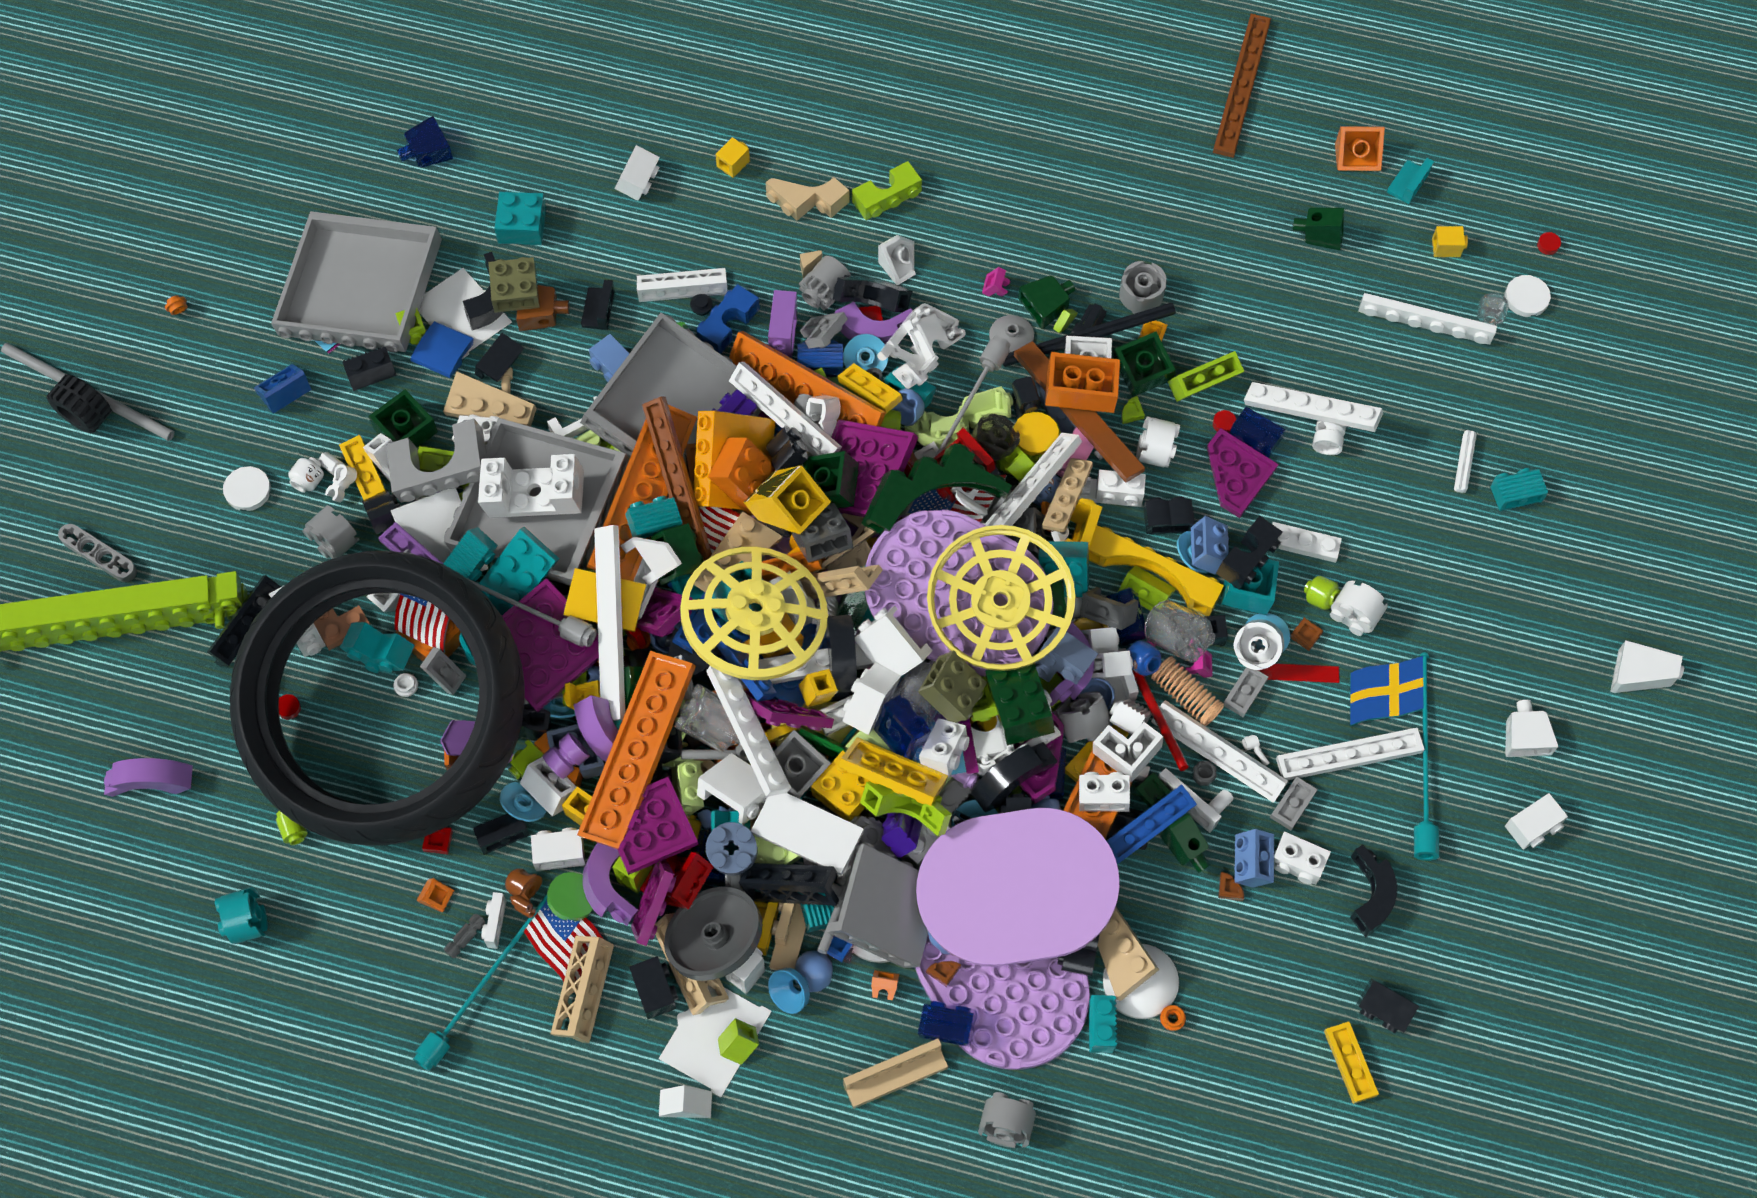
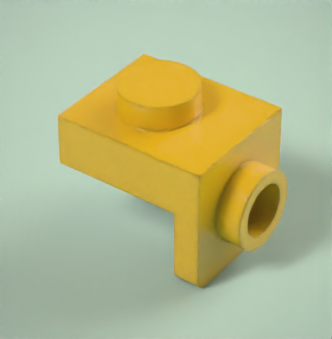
(576, 693)

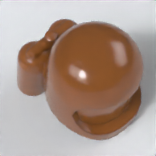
(522, 888)

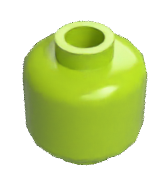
(1321, 592)

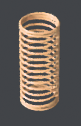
(1210, 714)

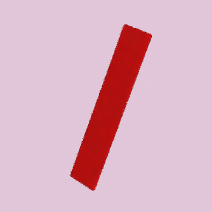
(1306, 673)

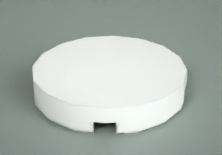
(1527, 295)
(246, 488)

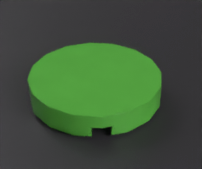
(567, 897)

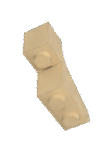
(799, 199)

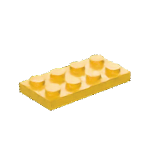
(893, 771)

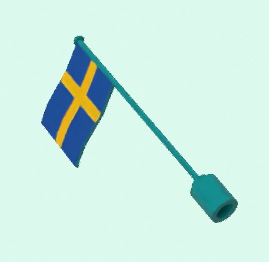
(1391, 693)

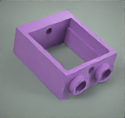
(783, 322)

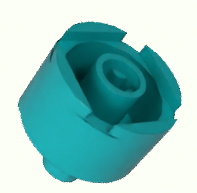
(241, 916)

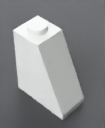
(1644, 668)

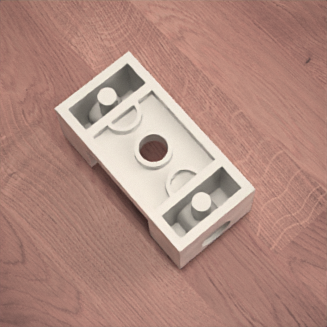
(507, 491)

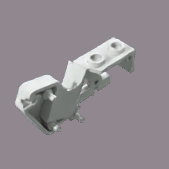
(923, 326)
(992, 747)

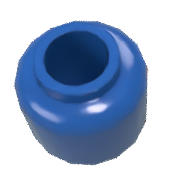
(1145, 658)

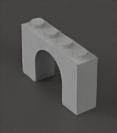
(463, 468)

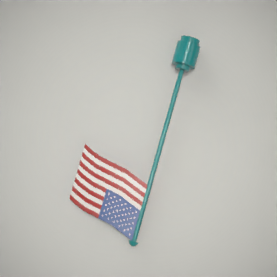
(553, 942)

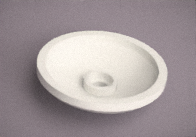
(1154, 993)

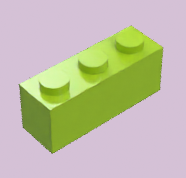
(1205, 376)

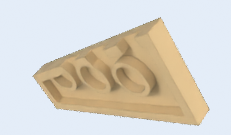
(480, 399)
(743, 533)
(1124, 957)

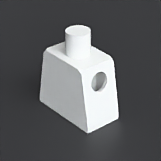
(1529, 732)

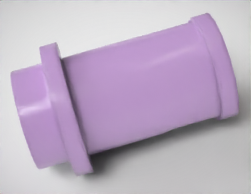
(967, 780)

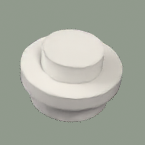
(405, 685)

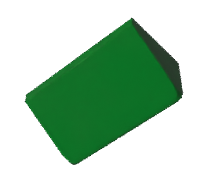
(821, 742)

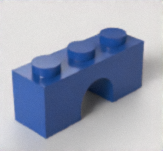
(737, 305)

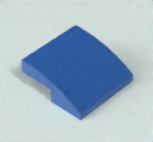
(442, 349)

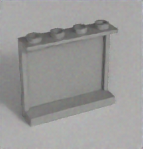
(882, 908)

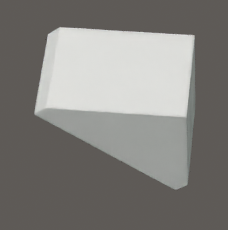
(685, 1102)

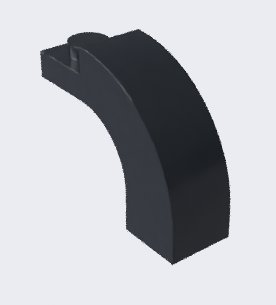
(873, 292)
(480, 308)
(841, 654)
(1010, 773)
(1383, 891)

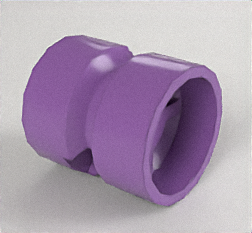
(568, 753)

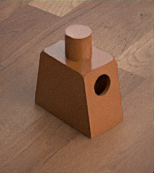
(545, 315)

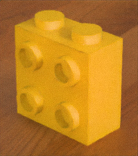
(840, 790)

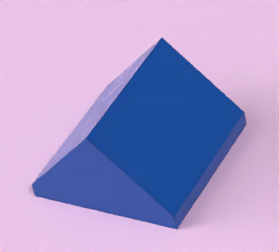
(283, 388)

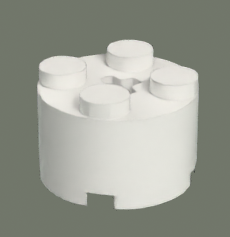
(1156, 442)
(1358, 607)
(1246, 649)

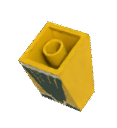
(788, 500)

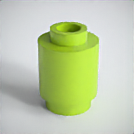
(289, 830)

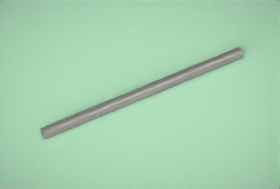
(116, 406)

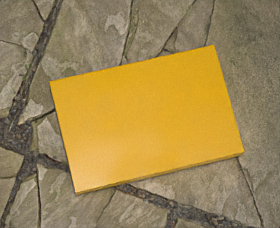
(583, 599)

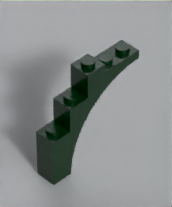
(954, 470)

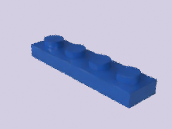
(760, 689)
(1150, 823)

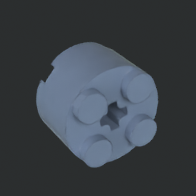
(742, 858)

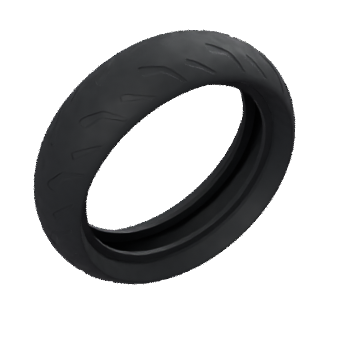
(261, 667)

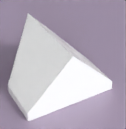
(897, 258)

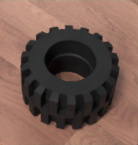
(79, 403)

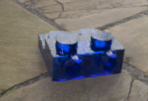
(901, 727)

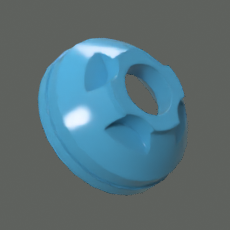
(784, 993)

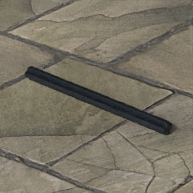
(1103, 329)

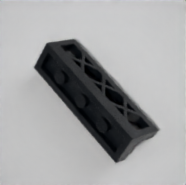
(230, 639)
(788, 879)

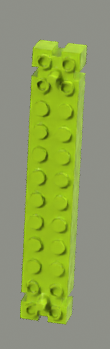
(120, 611)

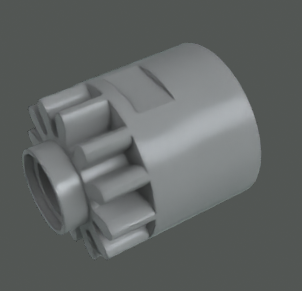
(820, 282)

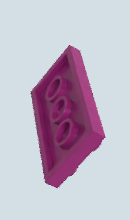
(661, 613)

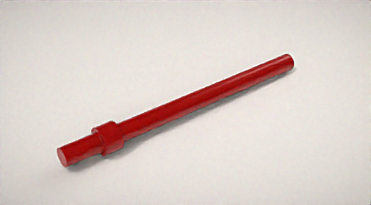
(1161, 722)

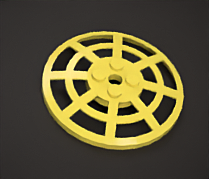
(1003, 583)
(752, 622)

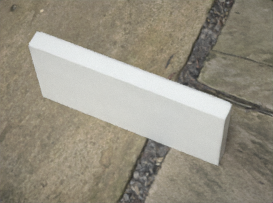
(807, 831)

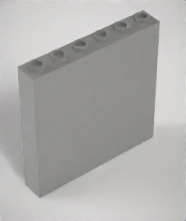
(354, 279)
(665, 364)
(566, 535)

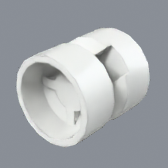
(1328, 438)

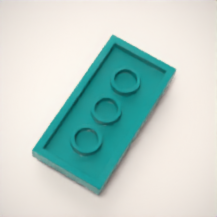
(518, 569)

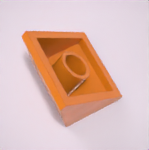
(1359, 148)

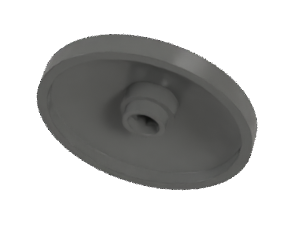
(713, 934)

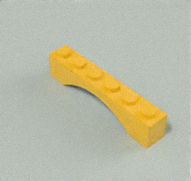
(1197, 591)

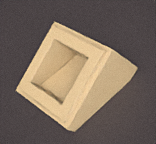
(809, 261)

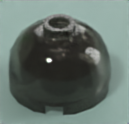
(996, 436)

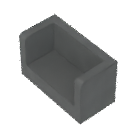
(1107, 610)

